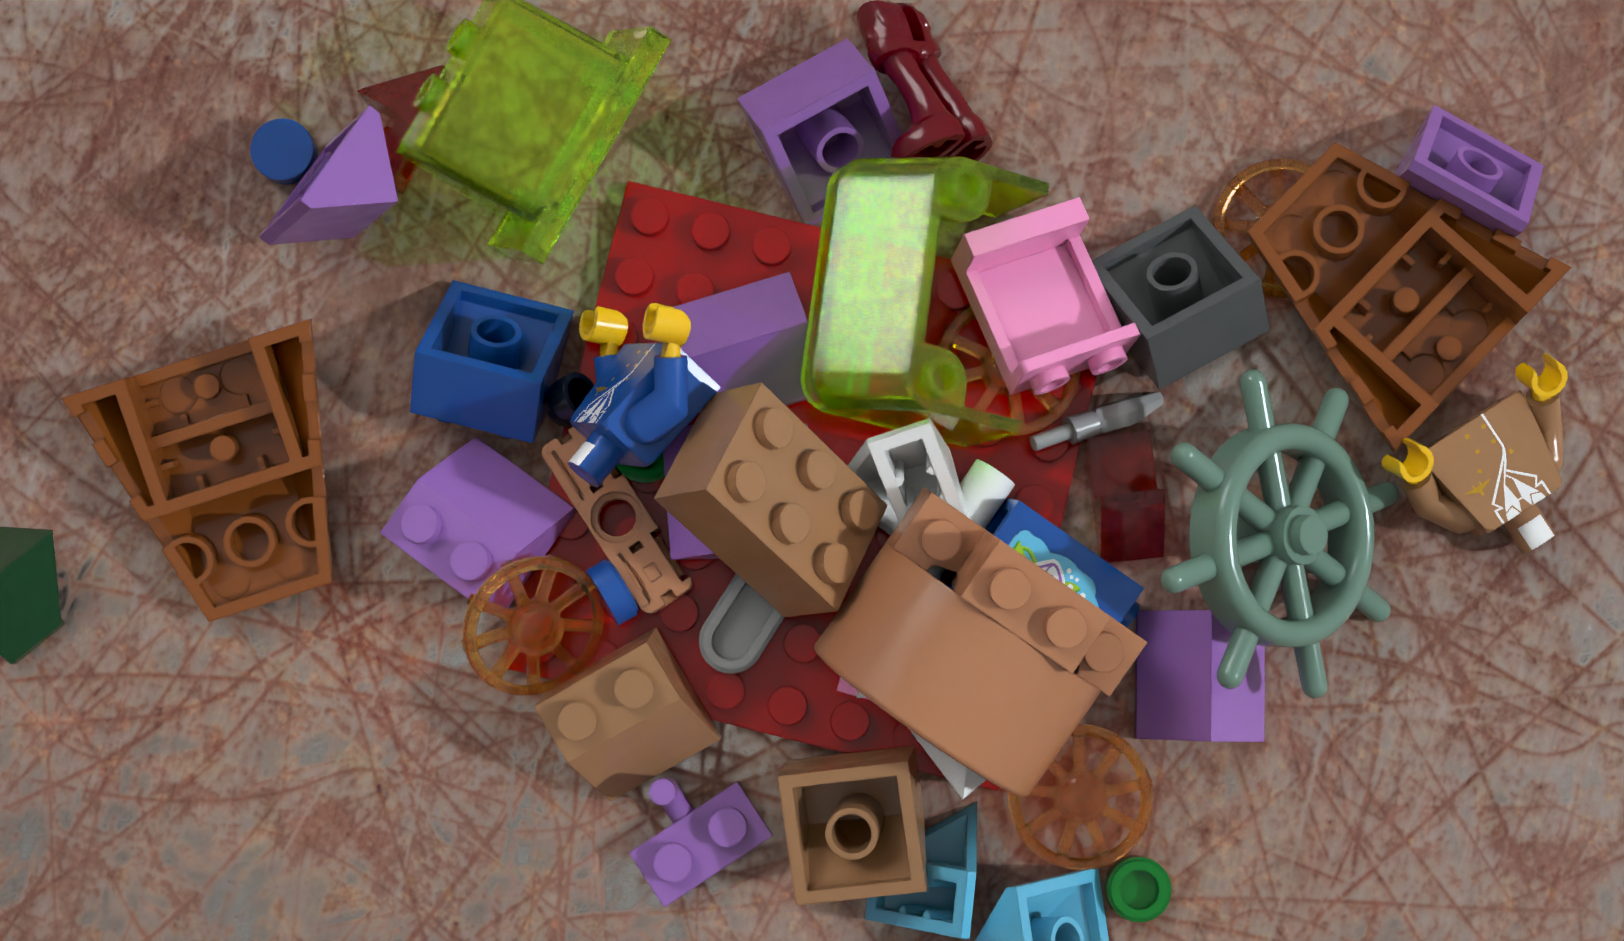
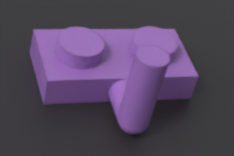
(698, 840)

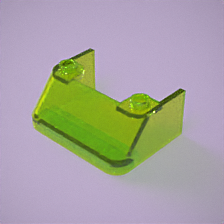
(875, 287)

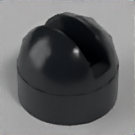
(561, 393)

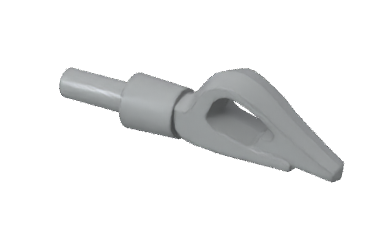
(1099, 420)

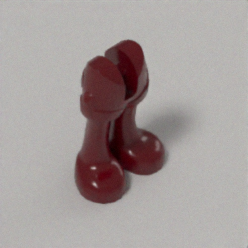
(906, 52)

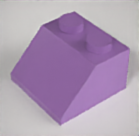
(819, 121)
(474, 517)

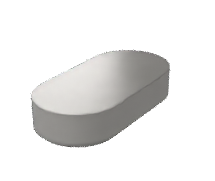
(738, 628)

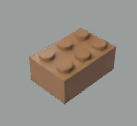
(772, 501)

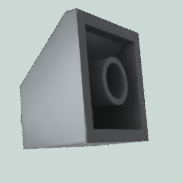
(1184, 295)

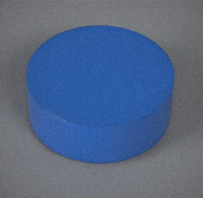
(283, 151)
(613, 591)

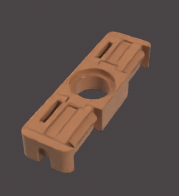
(637, 556)

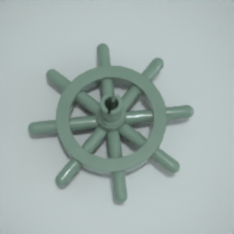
(1281, 535)

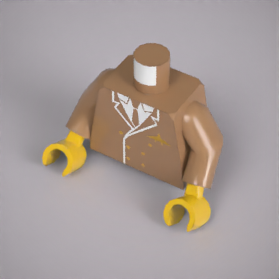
(1493, 463)

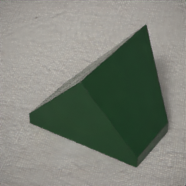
(27, 591)

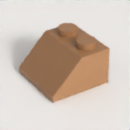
(627, 717)
(854, 825)

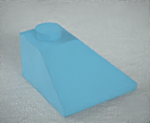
(1050, 910)

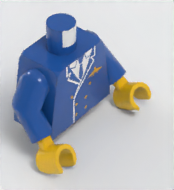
(639, 393)

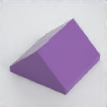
(1472, 172)
(341, 189)
(751, 337)
(1179, 683)

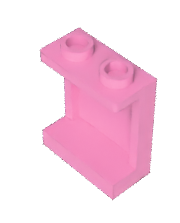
(1041, 299)

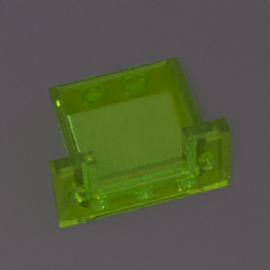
(527, 116)

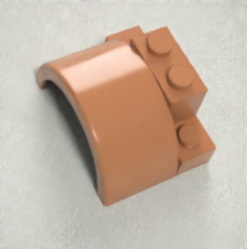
(978, 664)

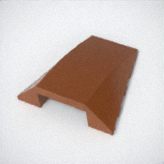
(1396, 284)
(224, 466)

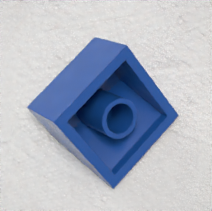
(489, 361)

